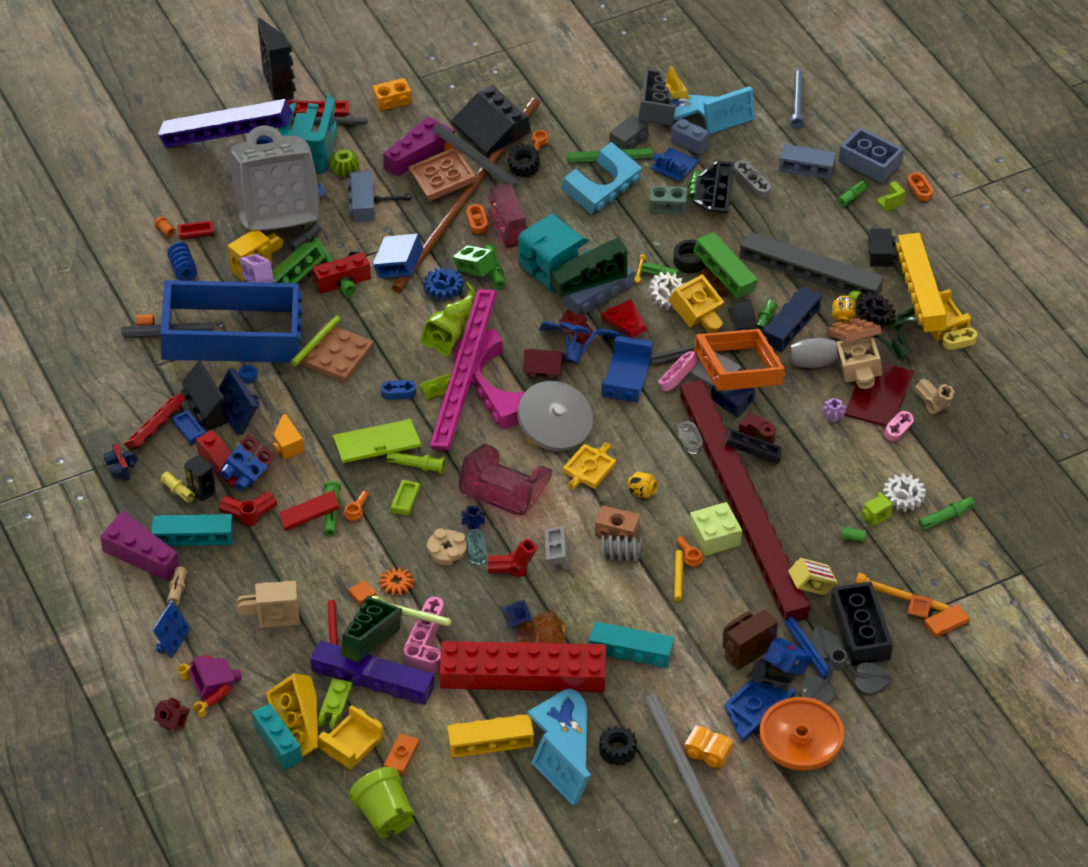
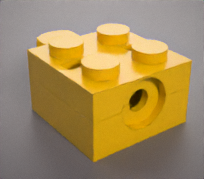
(252, 243)
(698, 303)

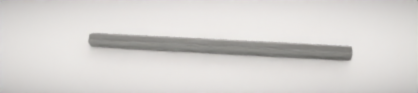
(691, 782)

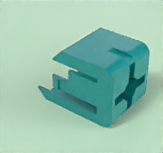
(320, 142)
(545, 245)

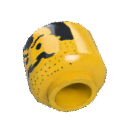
(642, 485)

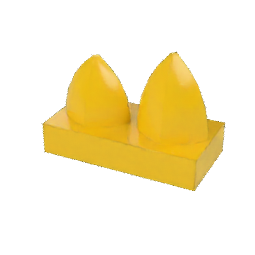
(675, 86)

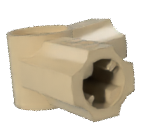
(935, 399)

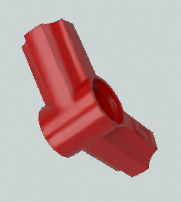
(248, 510)
(515, 562)

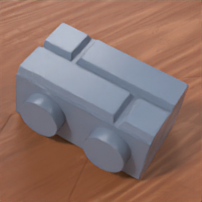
(690, 136)

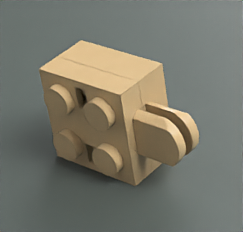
(859, 361)
(274, 603)

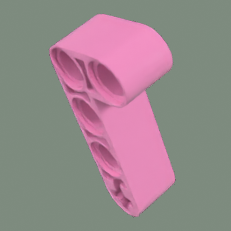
(418, 647)

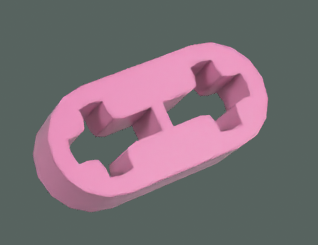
(901, 428)

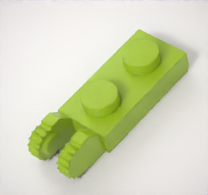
(335, 702)

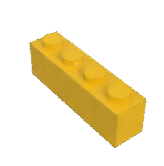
(490, 735)

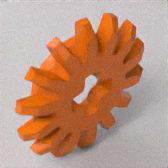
(392, 586)

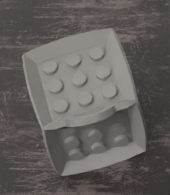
(274, 181)

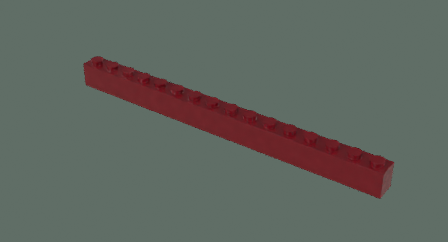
(744, 502)

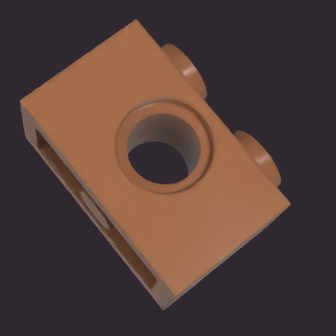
(617, 523)

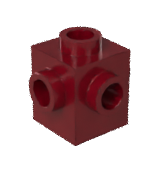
(171, 714)

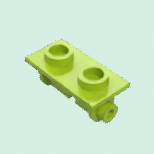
(435, 386)

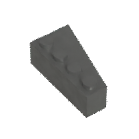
(655, 99)

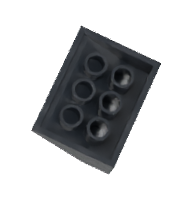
(276, 61)
(492, 120)

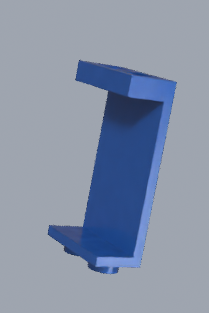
(627, 369)

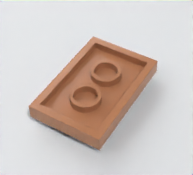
(853, 330)

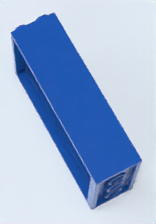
(230, 344)

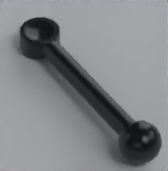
(407, 197)

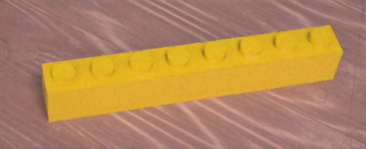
(921, 282)

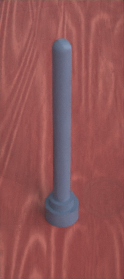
(797, 118)

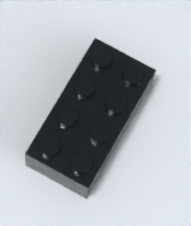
(861, 623)

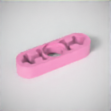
(678, 371)

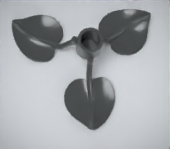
(869, 676)

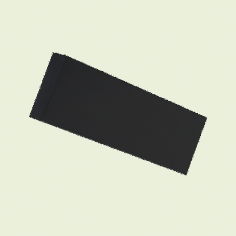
(753, 446)

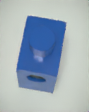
(785, 654)

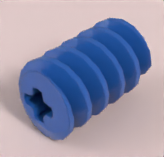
(182, 261)

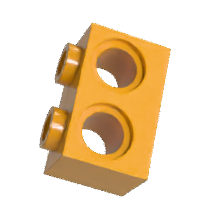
(392, 94)

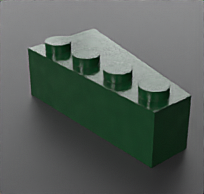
(592, 268)
(370, 628)

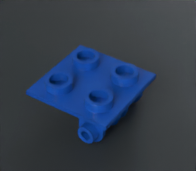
(673, 164)
(170, 630)

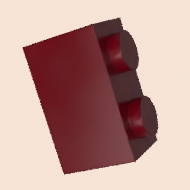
(543, 362)

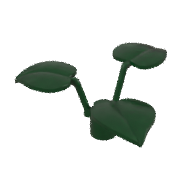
(899, 344)

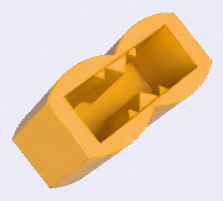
(708, 746)

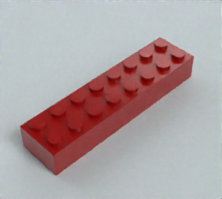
(522, 666)

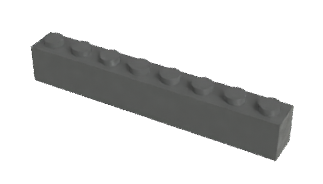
(809, 265)

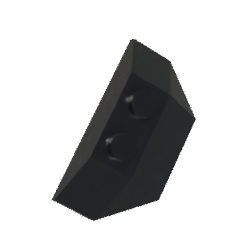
(715, 187)

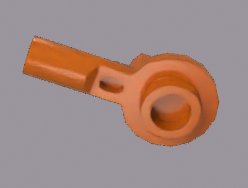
(539, 139)
(353, 510)
(692, 556)

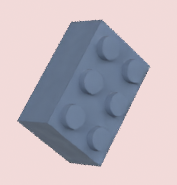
(871, 155)

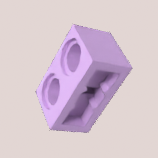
(256, 269)

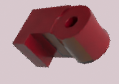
(758, 428)

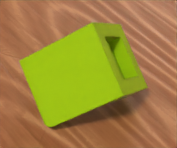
(893, 199)

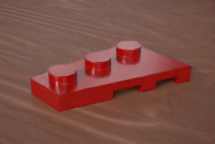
(625, 319)

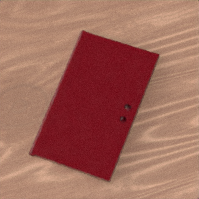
(883, 399)

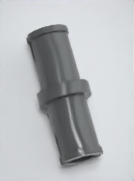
(304, 236)

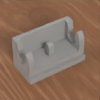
(557, 547)

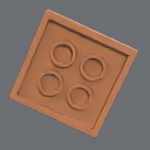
(442, 174)
(338, 354)

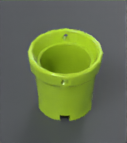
(383, 801)

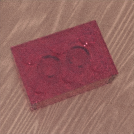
(506, 214)

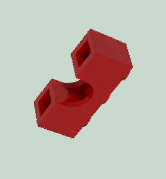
(327, 274)

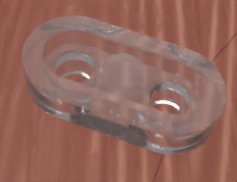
(690, 437)

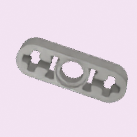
(745, 170)

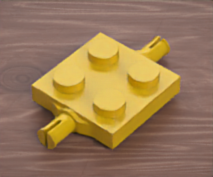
(589, 466)

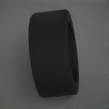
(685, 265)

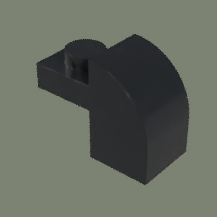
(743, 315)

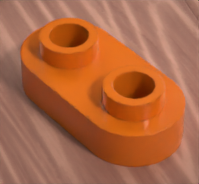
(920, 186)
(477, 218)

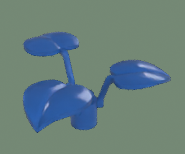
(574, 349)

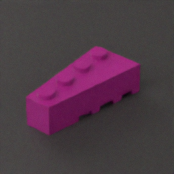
(414, 147)
(139, 547)

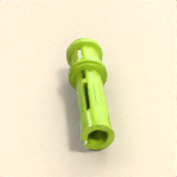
(425, 463)

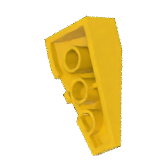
(297, 707)

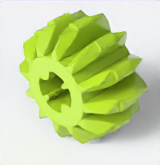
(344, 162)

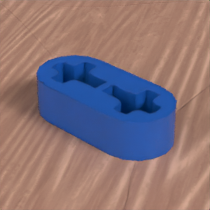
(398, 389)

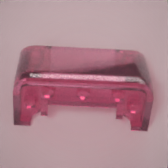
(500, 485)

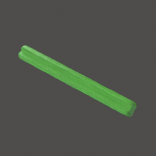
(591, 156)

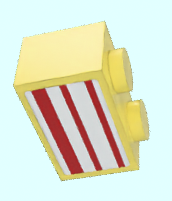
(812, 576)

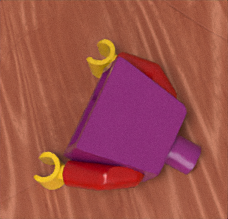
(211, 678)

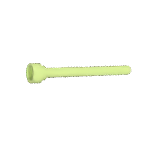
(421, 615)

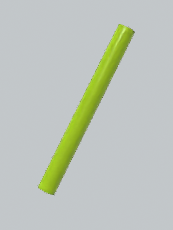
(318, 337)

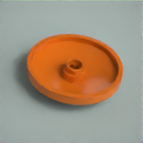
(801, 733)

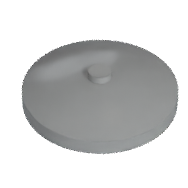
(555, 416)

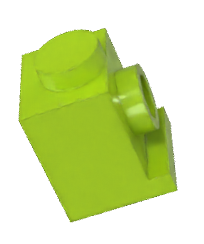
(877, 510)

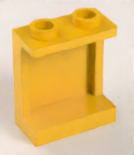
(954, 317)
(352, 738)

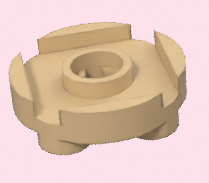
(443, 537)

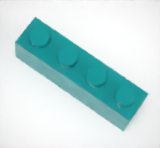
(194, 529)
(634, 644)

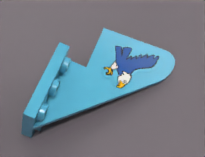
(719, 111)
(563, 747)

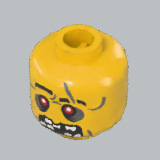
(843, 309)

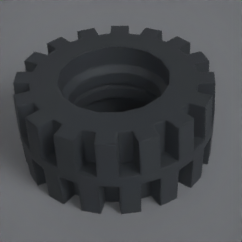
(524, 152)
(617, 735)

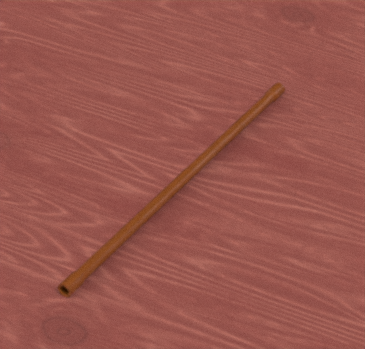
(402, 281)

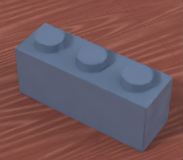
(807, 161)
(361, 196)

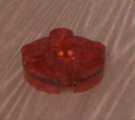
(574, 319)

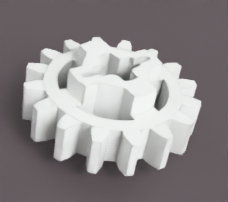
(664, 290)
(904, 492)

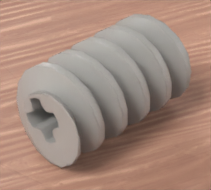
(621, 549)

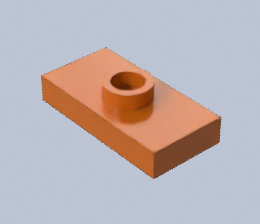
(402, 753)

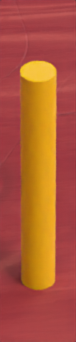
(678, 575)

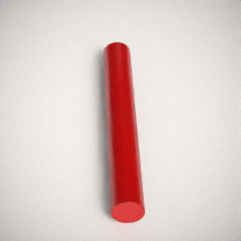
(332, 622)

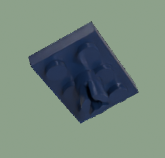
(238, 401)

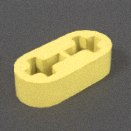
(959, 338)

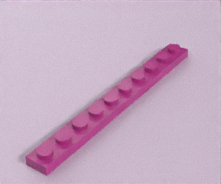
(463, 370)

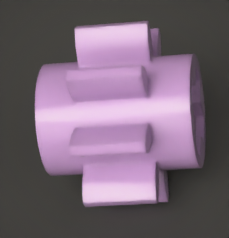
(833, 409)

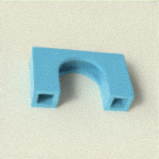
(595, 196)

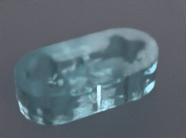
(472, 547)

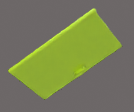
(376, 440)

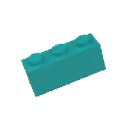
(277, 736)

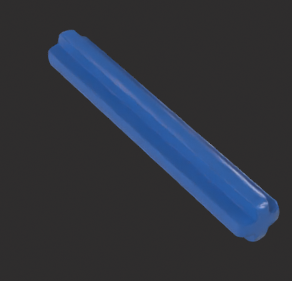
(807, 646)

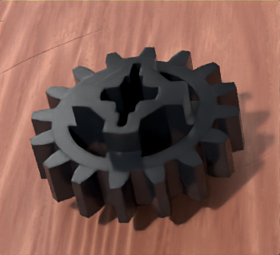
(875, 309)

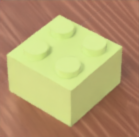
(715, 529)

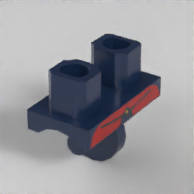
(123, 462)

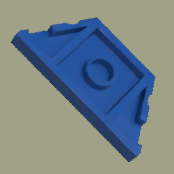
(750, 704)

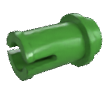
(853, 534)

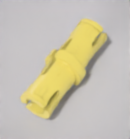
(177, 487)

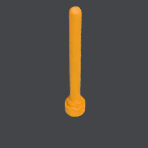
(861, 578)

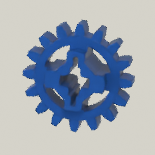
(443, 283)

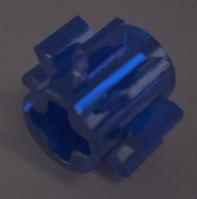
(473, 517)

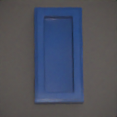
(188, 426)

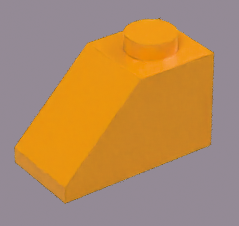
(287, 439)

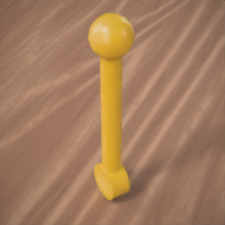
(637, 280)

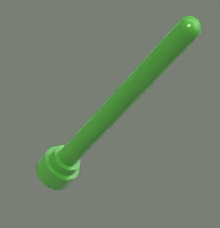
(347, 287)

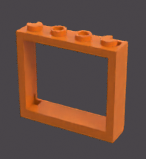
(722, 341)

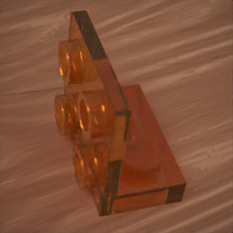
(542, 629)

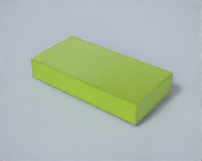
(405, 497)

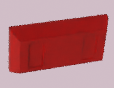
(195, 229)

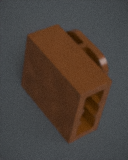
(748, 637)

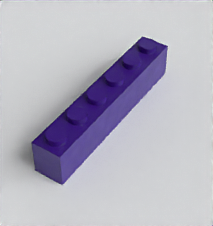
(373, 673)

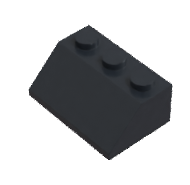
(204, 397)

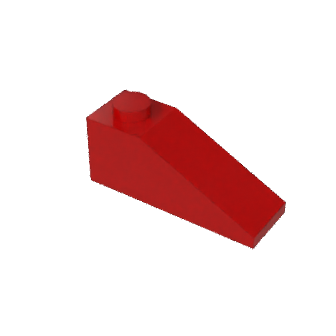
(214, 452)

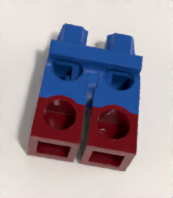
(243, 468)

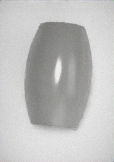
(813, 353)

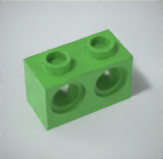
(475, 261)

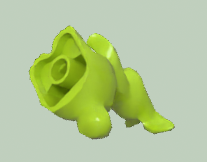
(449, 325)

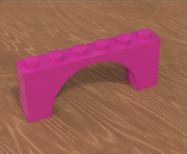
(500, 403)

